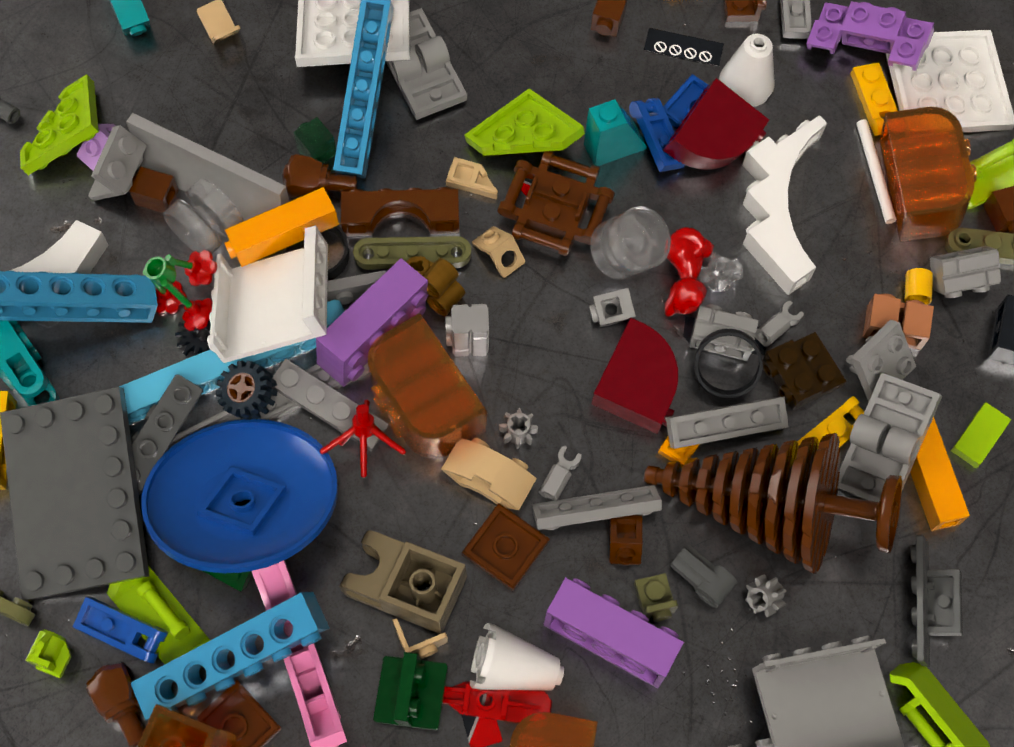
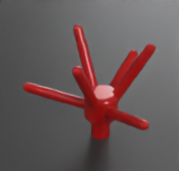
(363, 428)

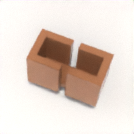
(913, 317)

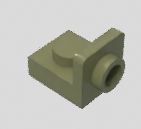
(655, 597)

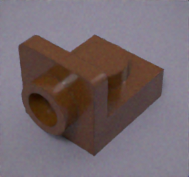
(744, 10)
(626, 540)

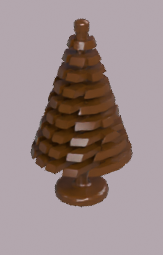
(781, 496)

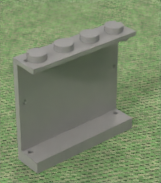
(828, 697)

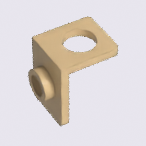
(217, 21)
(496, 243)
(423, 649)

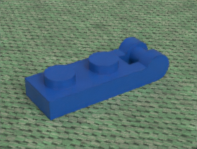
(656, 131)
(119, 629)

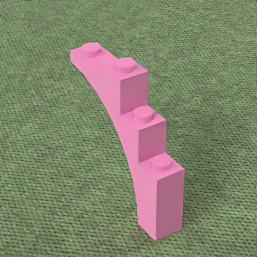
(303, 666)

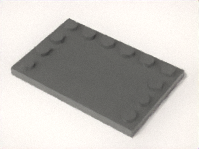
(73, 494)

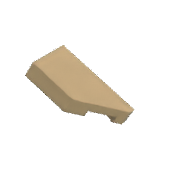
(470, 178)

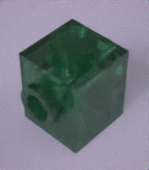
(315, 140)

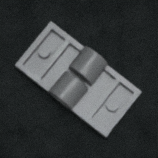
(428, 77)
(887, 436)

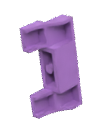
(872, 29)

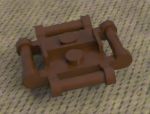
(555, 203)

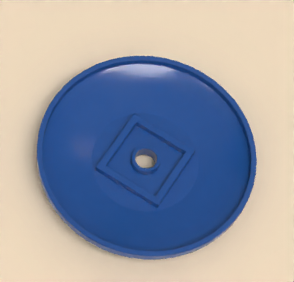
(199, 480)

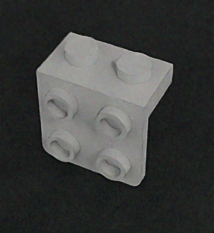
(117, 164)

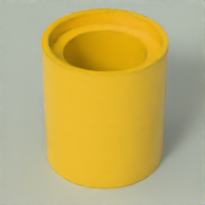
(918, 285)

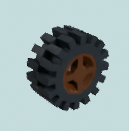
(244, 379)

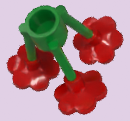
(170, 293)

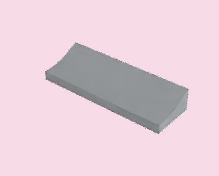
(189, 162)

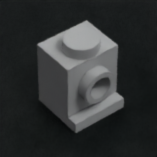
(620, 299)

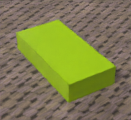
(981, 435)

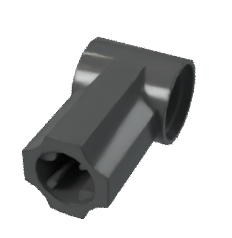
(710, 581)

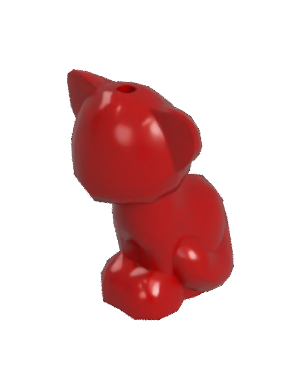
(687, 254)

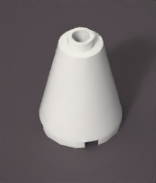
(751, 70)
(512, 663)

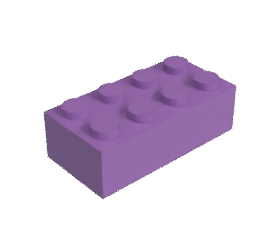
(382, 307)
(613, 632)

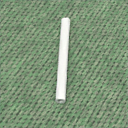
(876, 171)

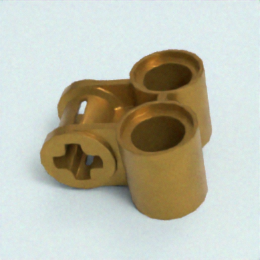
(442, 285)

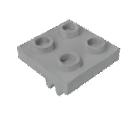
(883, 353)

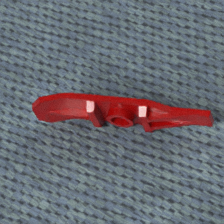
(506, 704)

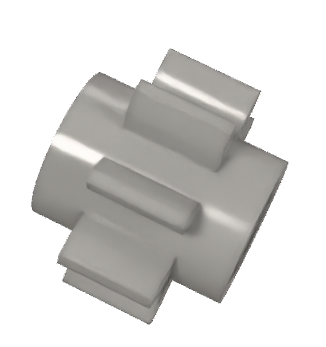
(518, 420)
(765, 595)

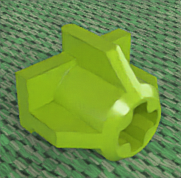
(49, 653)

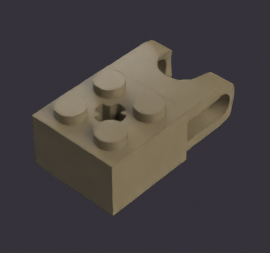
(400, 574)

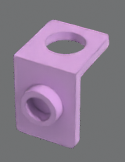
(92, 149)

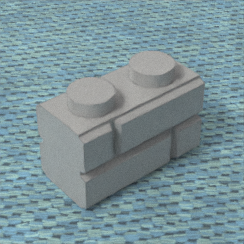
(965, 271)
(713, 318)
(468, 330)

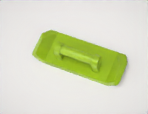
(993, 172)
(155, 604)
(939, 706)

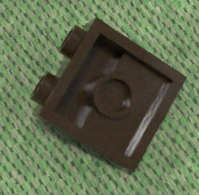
(802, 370)

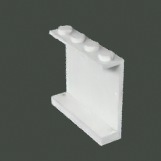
(270, 301)

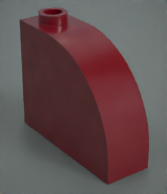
(716, 129)
(639, 378)

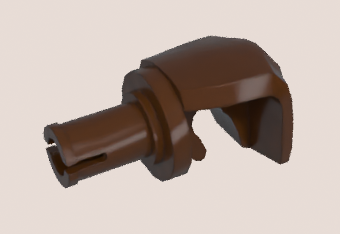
(307, 174)
(114, 699)

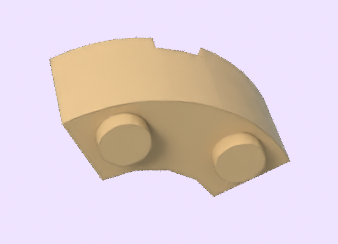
(489, 473)

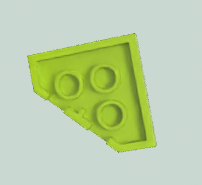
(525, 127)
(63, 129)

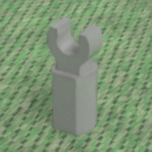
(777, 325)
(558, 476)

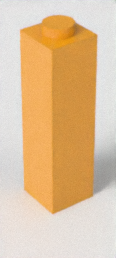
(280, 227)
(937, 483)

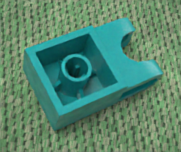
(20, 365)

